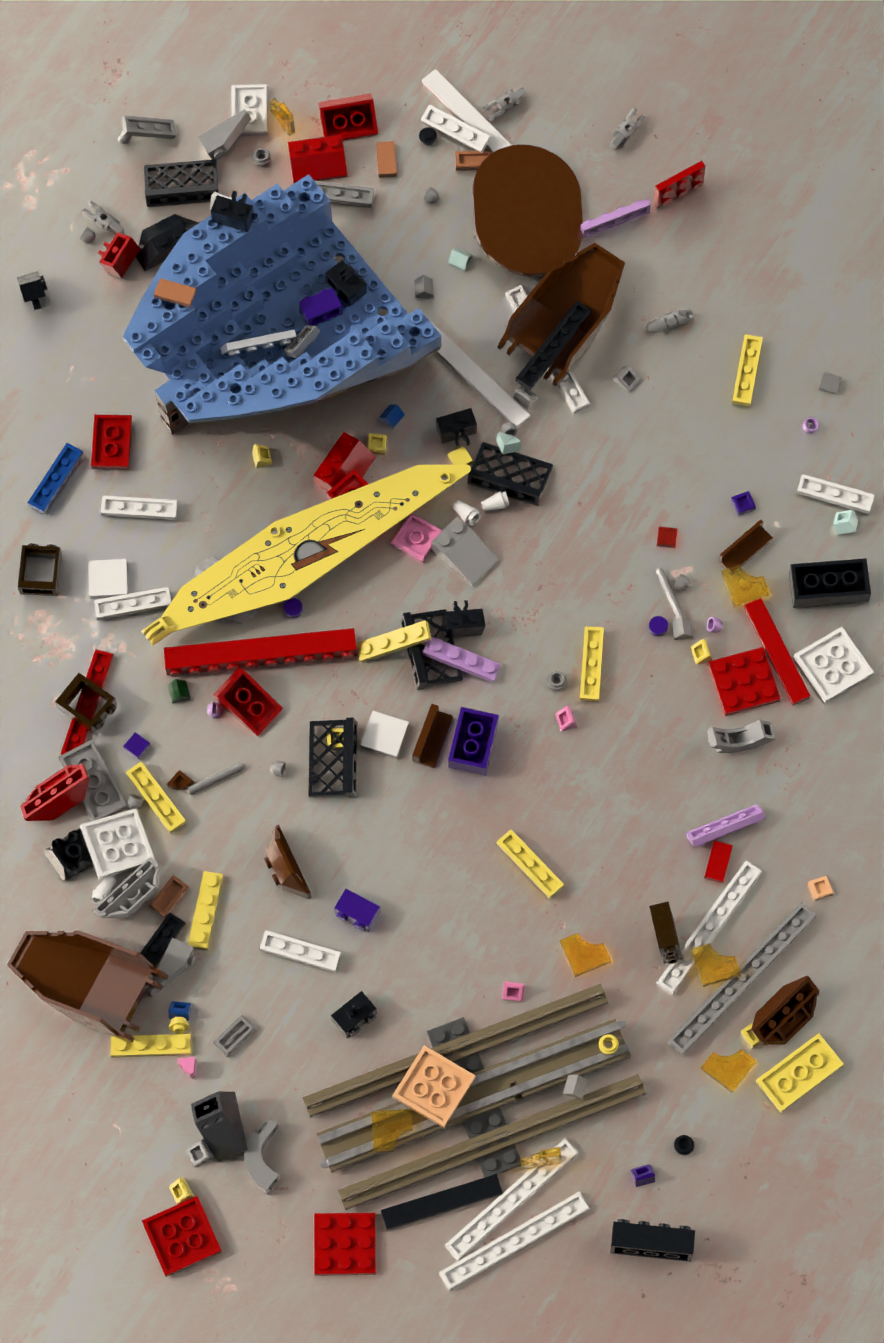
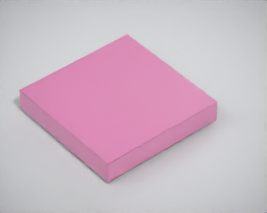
(415, 537)

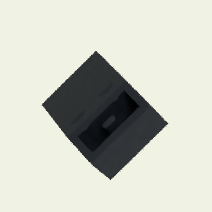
(220, 1124)

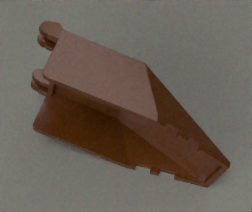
(586, 278)
(86, 978)

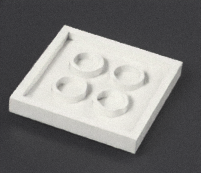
(833, 664)
(116, 843)

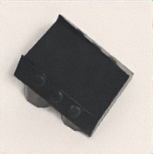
(69, 854)

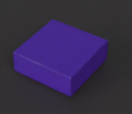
(743, 503)
(136, 745)

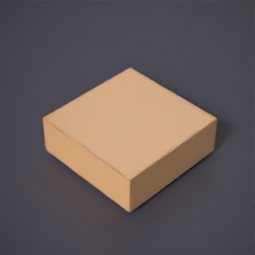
(820, 888)

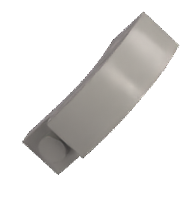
(741, 738)
(258, 1171)

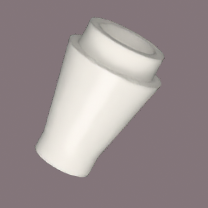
(496, 502)
(468, 513)
(103, 889)

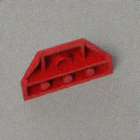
(56, 794)

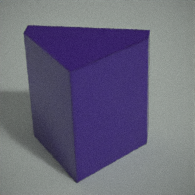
(643, 1175)

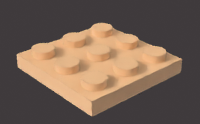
(434, 1086)

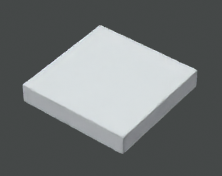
(108, 578)
(384, 734)

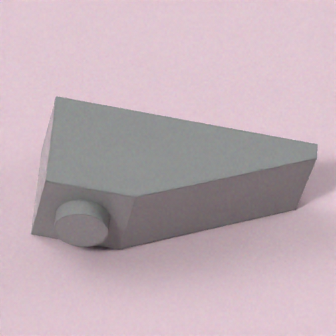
(222, 137)
(174, 963)

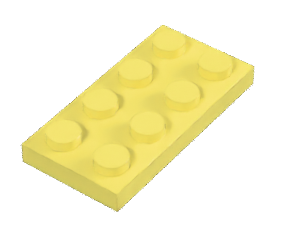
(799, 1072)

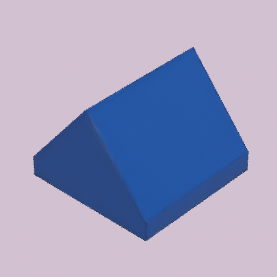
(392, 415)
(179, 1009)

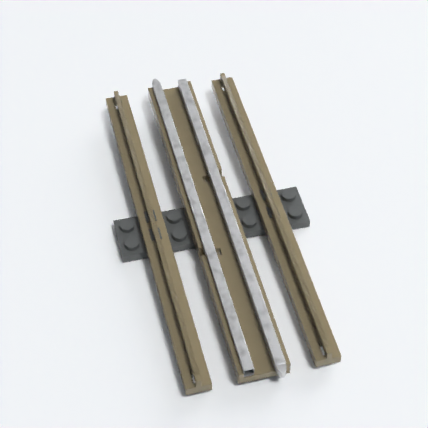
(497, 1086)

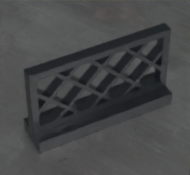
(181, 194)
(520, 491)
(415, 652)
(349, 758)

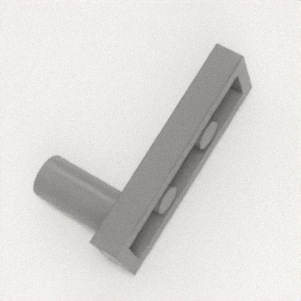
(146, 128)

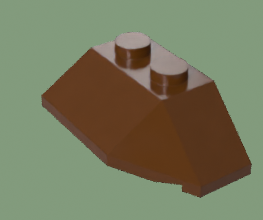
(285, 866)
(786, 1012)

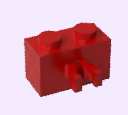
(118, 255)

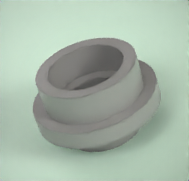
(261, 152)
(556, 675)

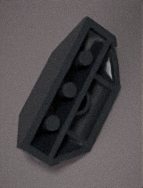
(160, 239)

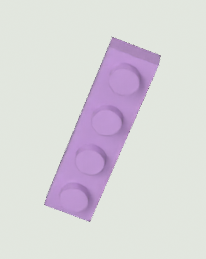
(618, 217)
(461, 659)
(725, 825)

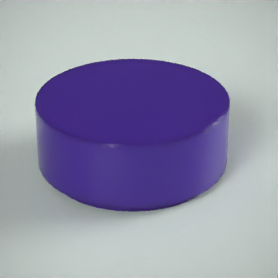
(293, 608)
(658, 626)

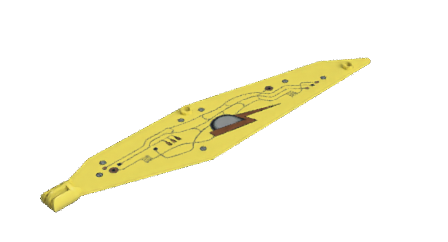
(305, 548)

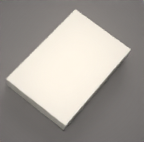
(255, 101)

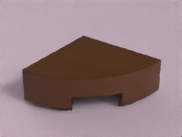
(180, 781)

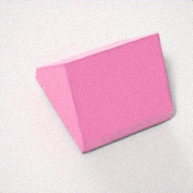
(566, 718)
(513, 991)
(188, 1065)

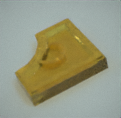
(283, 116)
(743, 587)
(583, 955)
(713, 966)
(729, 1070)
(388, 1127)
(543, 1158)

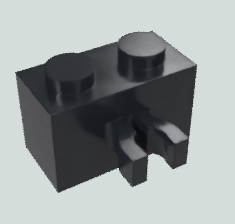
(232, 212)
(346, 282)
(32, 288)
(456, 426)
(463, 622)
(354, 1015)

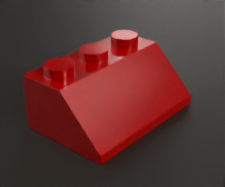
(348, 116)
(319, 157)
(343, 458)

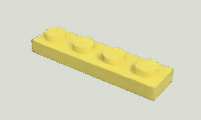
(747, 370)
(393, 641)
(591, 664)
(155, 797)
(530, 864)
(205, 910)
(152, 1045)

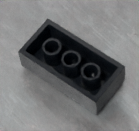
(829, 583)
(652, 1241)

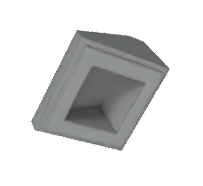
(626, 378)
(200, 1153)

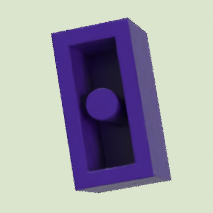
(320, 307)
(356, 910)

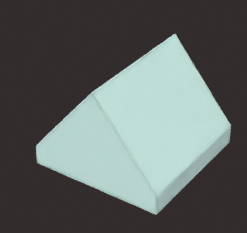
(459, 258)

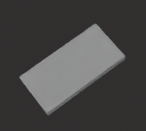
(102, 794)

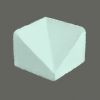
(508, 443)
(845, 522)

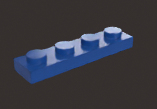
(55, 478)

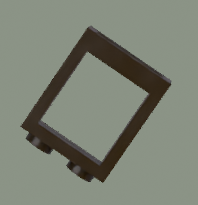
(39, 587)
(71, 692)
(666, 932)

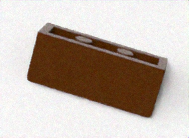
(745, 546)
(432, 737)

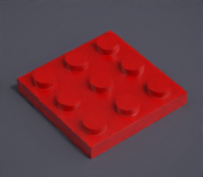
(744, 681)
(181, 1236)
(344, 1244)

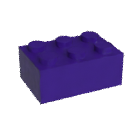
(473, 741)

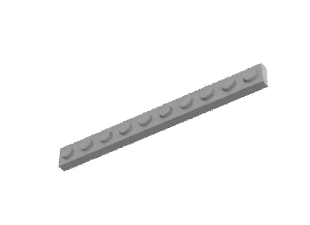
(749, 970)

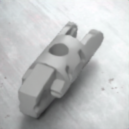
(509, 97)
(622, 135)
(103, 219)
(670, 320)

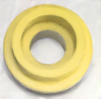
(179, 1025)
(608, 1038)

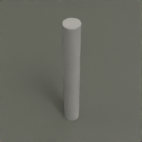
(669, 592)
(214, 778)

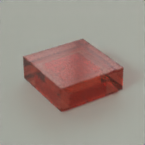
(667, 537)

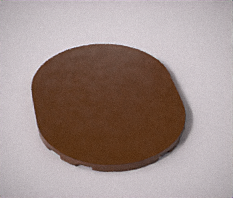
(527, 209)

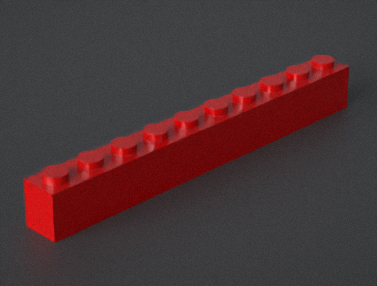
(260, 652)

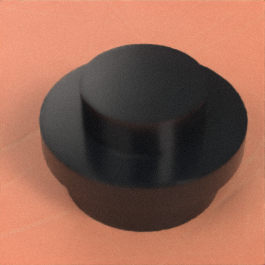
(427, 136)
(684, 1145)

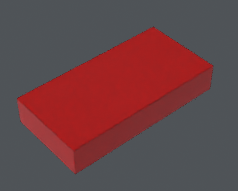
(718, 861)

